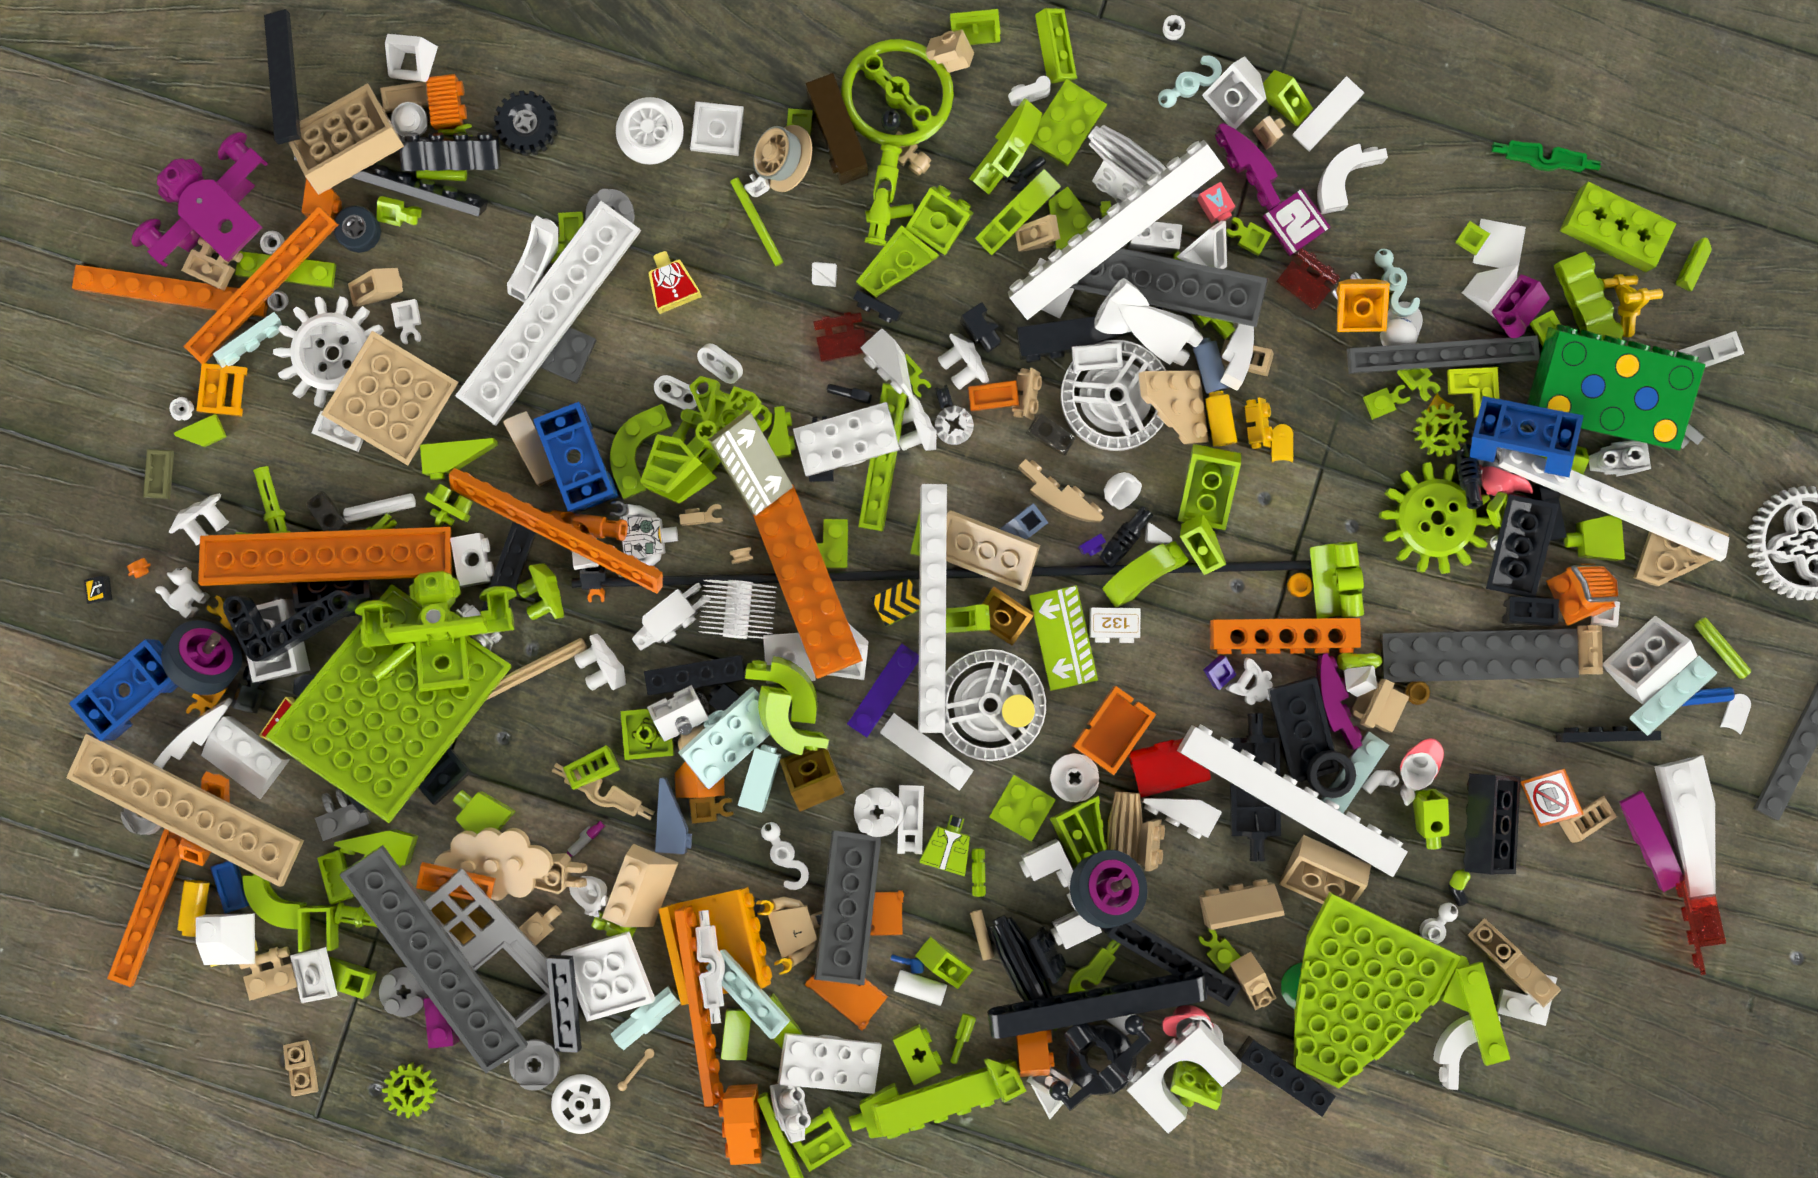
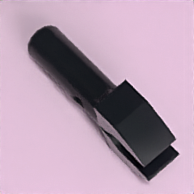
(1024, 173)
(855, 394)

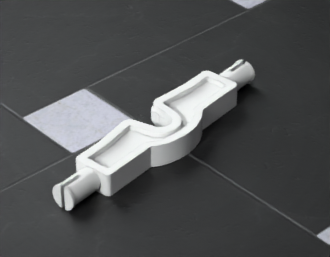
(708, 952)

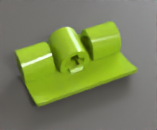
(1337, 580)

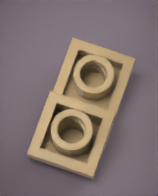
(301, 1068)

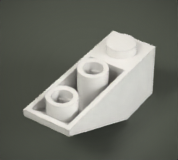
(890, 360)
(1193, 813)

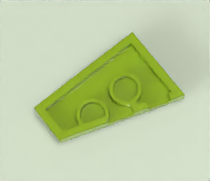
(895, 262)

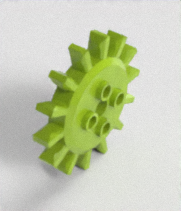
(1413, 512)

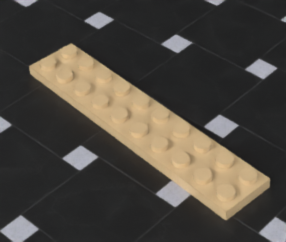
(185, 809)

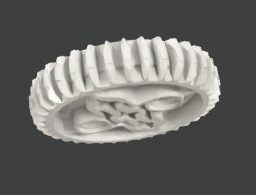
(1761, 552)

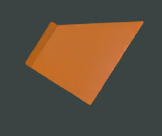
(689, 785)

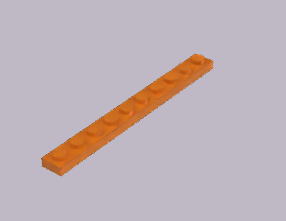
(556, 530)

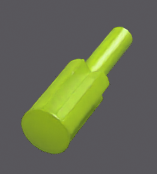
(962, 1034)

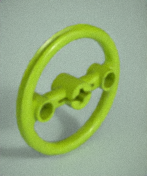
(890, 84)

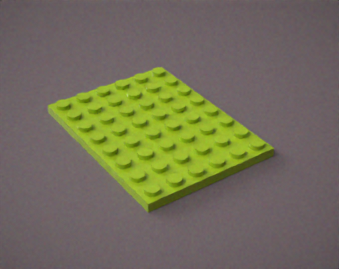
(382, 734)

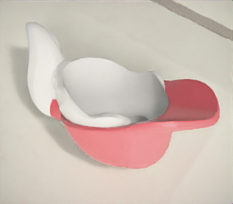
(1501, 480)
(1420, 767)
(1184, 1016)

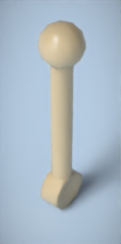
(649, 1053)

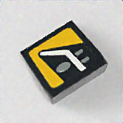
(98, 589)

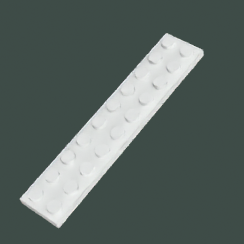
(548, 313)

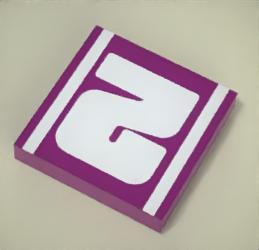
(1296, 222)

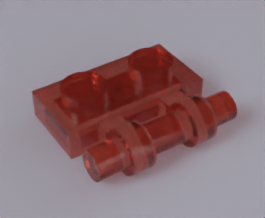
(1303, 284)
(840, 344)

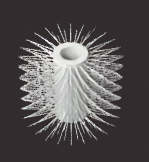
(737, 608)

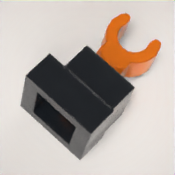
(592, 580)

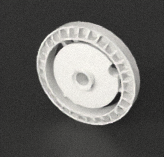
(1110, 414)
(996, 685)

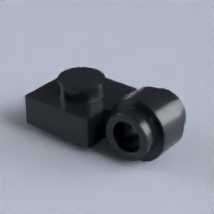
(248, 696)

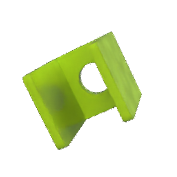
(304, 926)

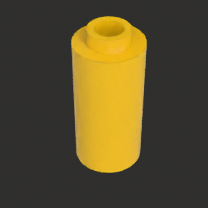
(1220, 419)
(192, 905)

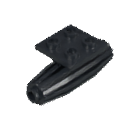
(1027, 961)

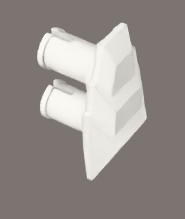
(964, 349)
(925, 431)
(1621, 458)
(186, 518)
(611, 669)
(790, 1110)

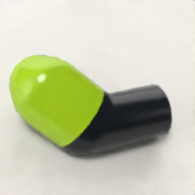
(1457, 886)

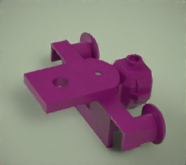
(204, 204)

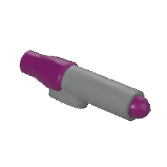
(585, 837)

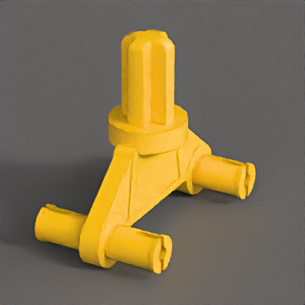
(1630, 299)

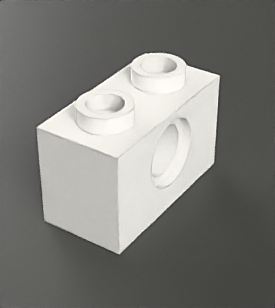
(462, 548)

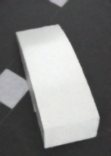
(1328, 113)
(1239, 355)

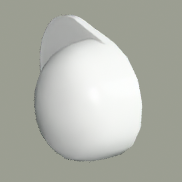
(1402, 329)

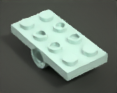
(726, 739)

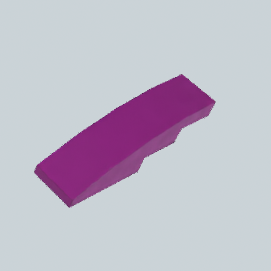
(1652, 840)

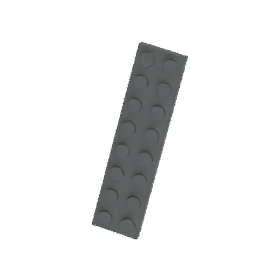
(1181, 286)
(1480, 655)

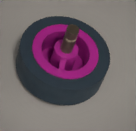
(201, 657)
(1108, 889)

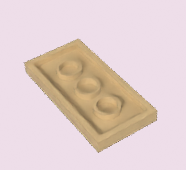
(989, 551)

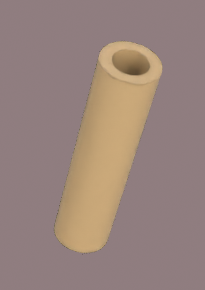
(982, 934)

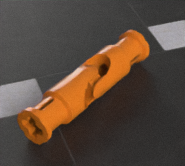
(595, 525)

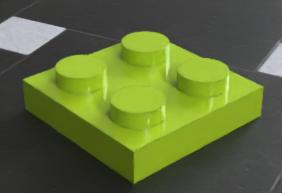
(1022, 808)

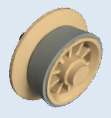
(783, 156)

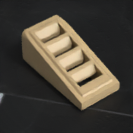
(1257, 351)
(1575, 828)

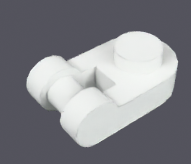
(1030, 92)

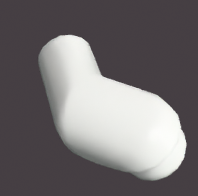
(1381, 778)

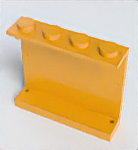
(735, 932)

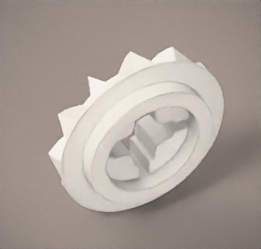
(956, 436)

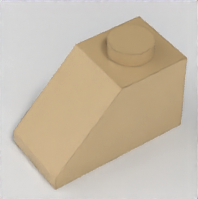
(375, 286)

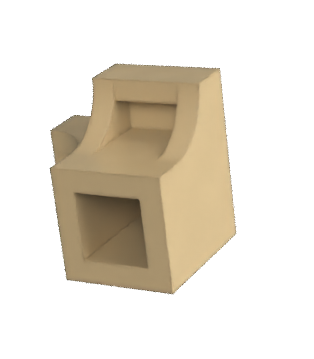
(951, 50)

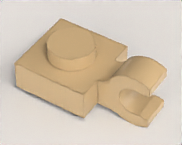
(695, 517)
(539, 926)

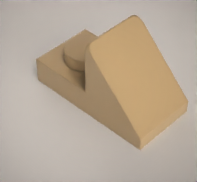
(1038, 234)

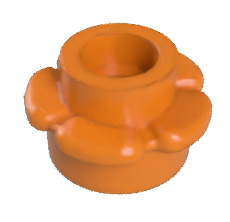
(138, 568)

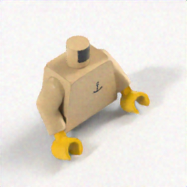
(793, 929)

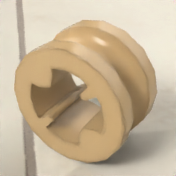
(741, 555)

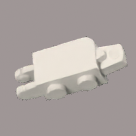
(667, 617)

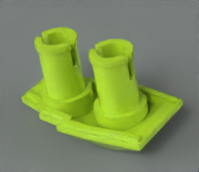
(545, 583)

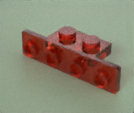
(1703, 920)

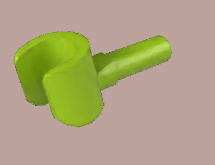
(458, 129)

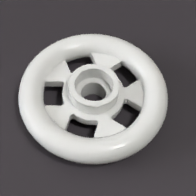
(597, 1115)

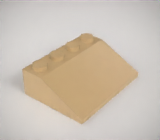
(344, 139)

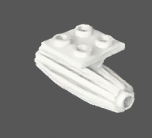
(1123, 164)

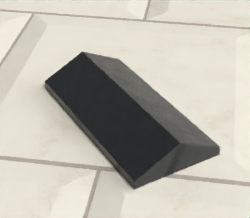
(1522, 545)

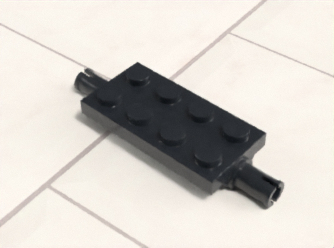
(1247, 813)

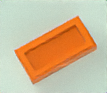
(993, 395)

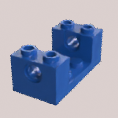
(1553, 434)
(583, 482)
(104, 707)

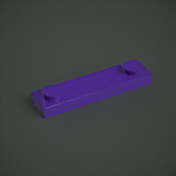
(884, 690)

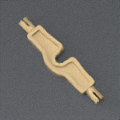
(615, 797)

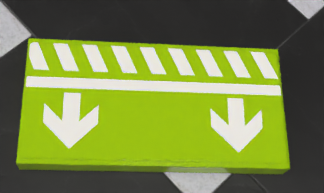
(1063, 638)

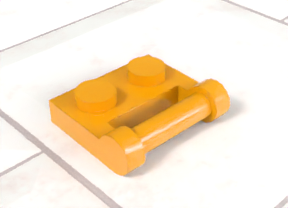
(213, 389)

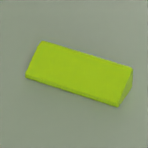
(1055, 45)

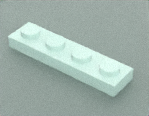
(1673, 695)
(1364, 760)
(751, 997)

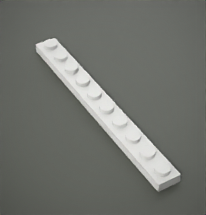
(1618, 504)

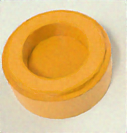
(1299, 585)

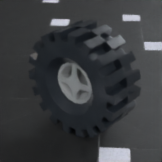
(519, 113)

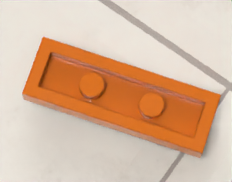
(434, 876)

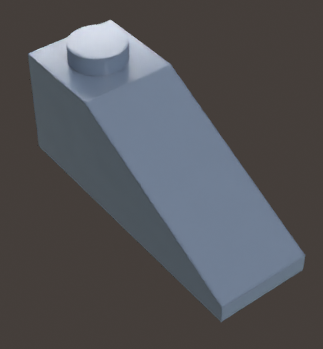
(671, 826)

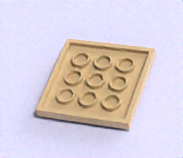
(389, 398)

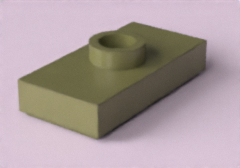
(158, 474)

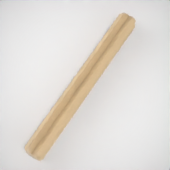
(540, 665)

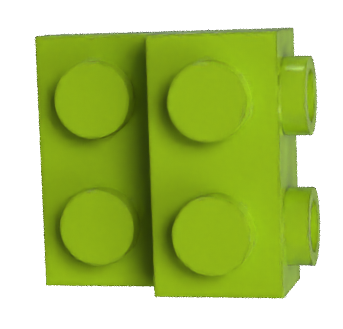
(939, 219)

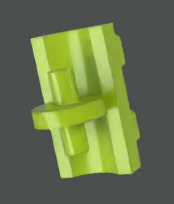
(459, 510)

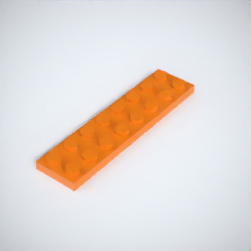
(807, 586)

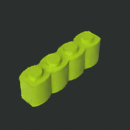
(1586, 296)

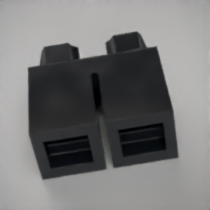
(979, 329)

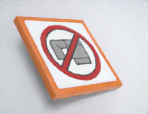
(1552, 797)

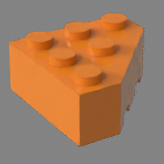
(741, 1124)

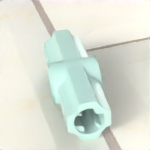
(645, 1018)

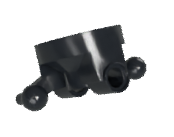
(1118, 1050)

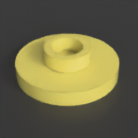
(1018, 710)

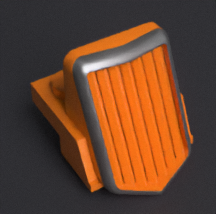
(1584, 591)

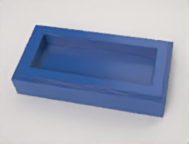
(229, 886)

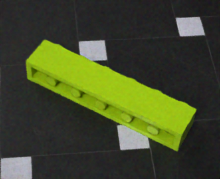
(936, 1102)

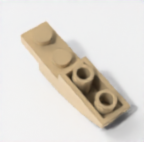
(1068, 502)
(1513, 963)

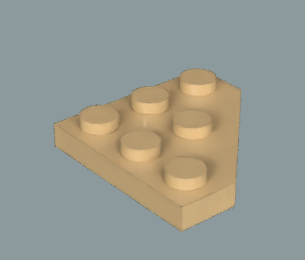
(1178, 402)
(1666, 559)

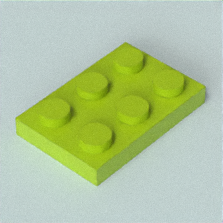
(1067, 122)

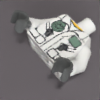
(645, 533)

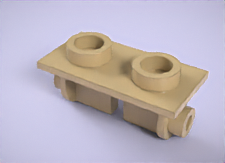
(1029, 382)
(1590, 649)

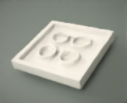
(609, 976)

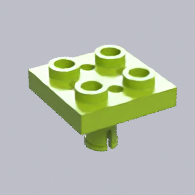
(645, 733)
(1195, 1085)

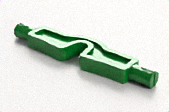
(1533, 154)

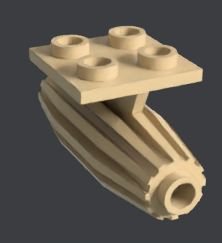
(1131, 835)

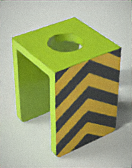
(897, 602)

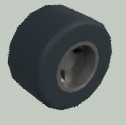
(351, 222)

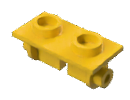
(1259, 414)

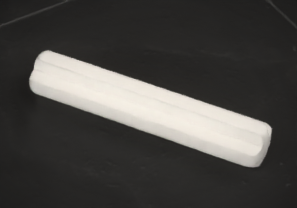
(379, 507)

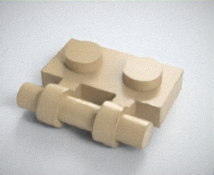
(208, 269)
(269, 981)

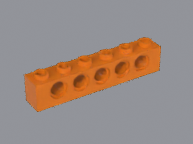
(1348, 630)

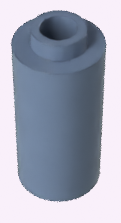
(1210, 365)

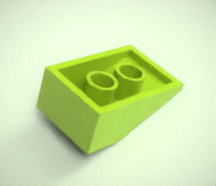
(1210, 485)

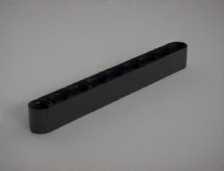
(1097, 1004)

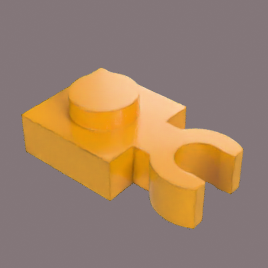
(205, 701)

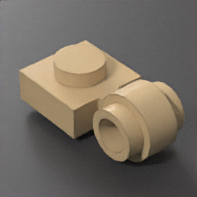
(918, 162)

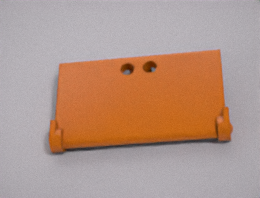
(887, 913)
(852, 1000)

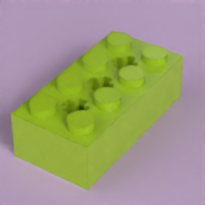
(1614, 212)

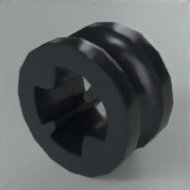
(943, 396)

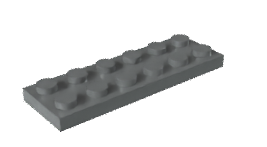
(847, 908)

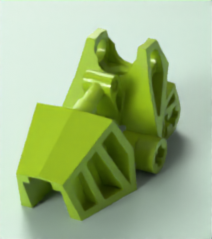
(675, 467)

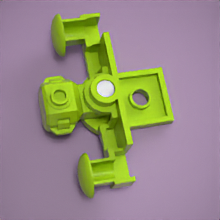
(438, 630)

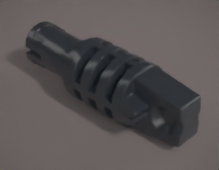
(1469, 477)
(1125, 537)

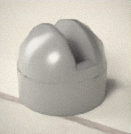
(273, 300)

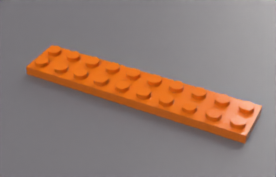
(323, 556)

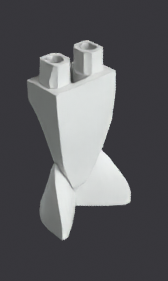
(1157, 329)

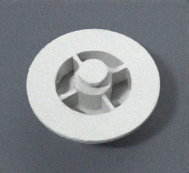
(649, 130)

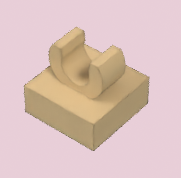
(1269, 131)

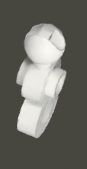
(783, 854)
(1433, 928)

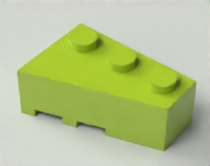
(1080, 830)

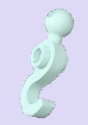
(1189, 82)
(1398, 281)

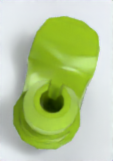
(1353, 660)

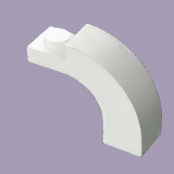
(1331, 187)
(1450, 1048)

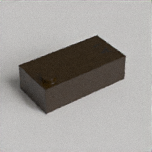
(837, 129)

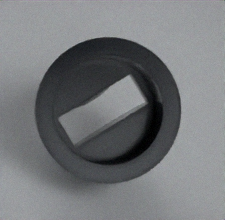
(895, 121)

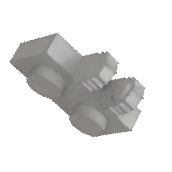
(340, 820)

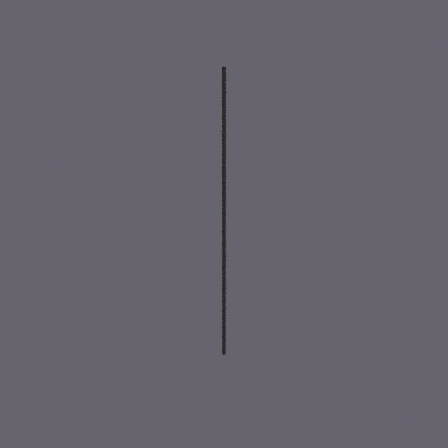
(955, 573)

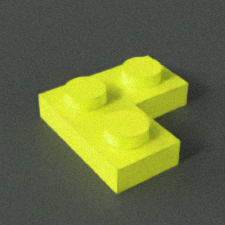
(1474, 381)

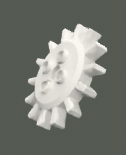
(308, 357)

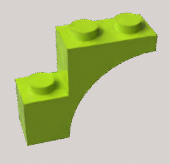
(779, 439)

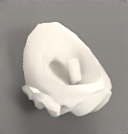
(591, 897)

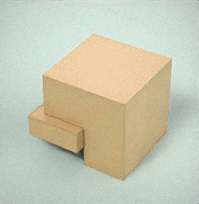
(1380, 707)

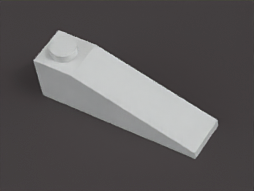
(926, 751)

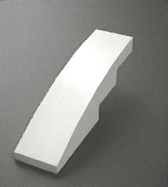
(1716, 349)
(196, 731)

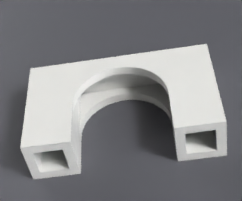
(1195, 1045)

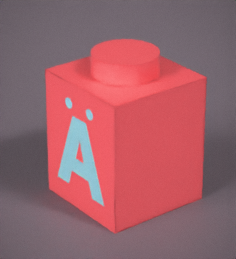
(1216, 203)

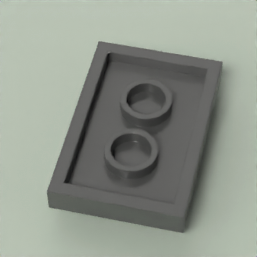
(570, 355)

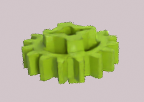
(1434, 423)
(408, 1105)

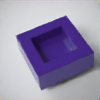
(1092, 546)
(1219, 672)

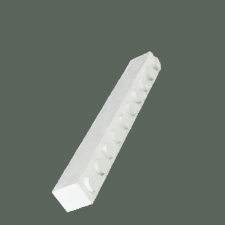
(1115, 229)
(932, 608)
(1292, 800)

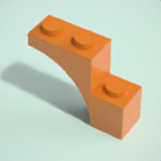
(218, 786)

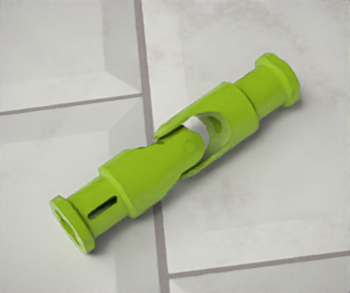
(880, 211)

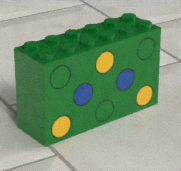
(1618, 385)

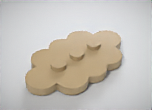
(499, 856)

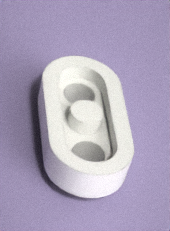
(720, 363)
(678, 392)

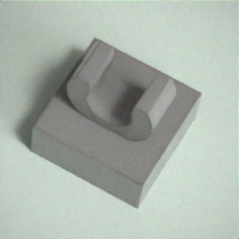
(1691, 434)

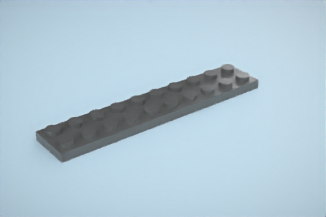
(433, 959)

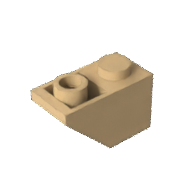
(1253, 981)

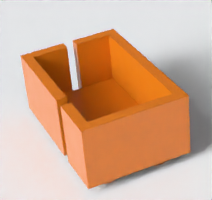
(1114, 730)

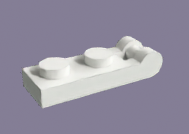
(912, 821)

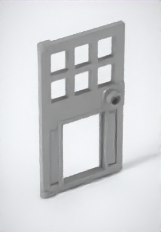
(495, 936)

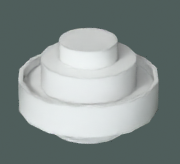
(409, 119)

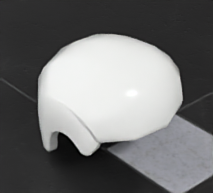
(1122, 490)

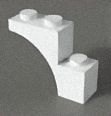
(537, 255)

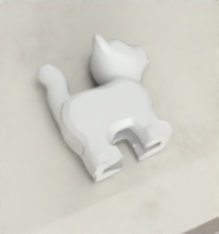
(185, 594)

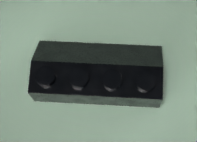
(1492, 824)

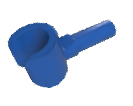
(916, 965)

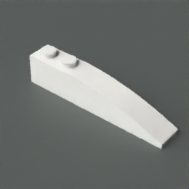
(1691, 820)

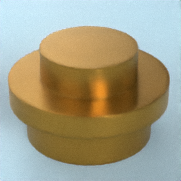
(1417, 692)

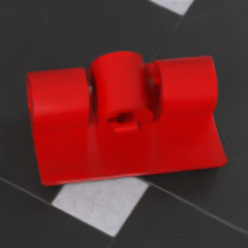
(1164, 768)

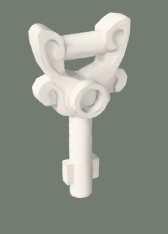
(1258, 691)

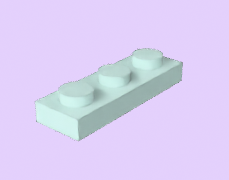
(248, 340)

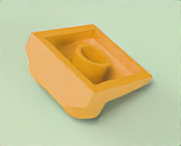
(1362, 305)

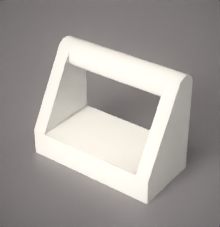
(398, 45)

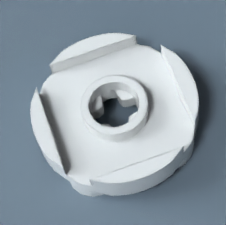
(1060, 777)
(888, 821)

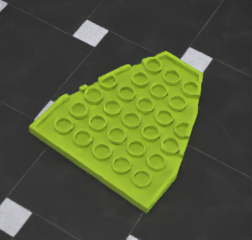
(1361, 989)

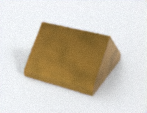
(1006, 616)

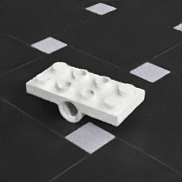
(846, 439)
(829, 1063)

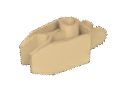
(560, 875)

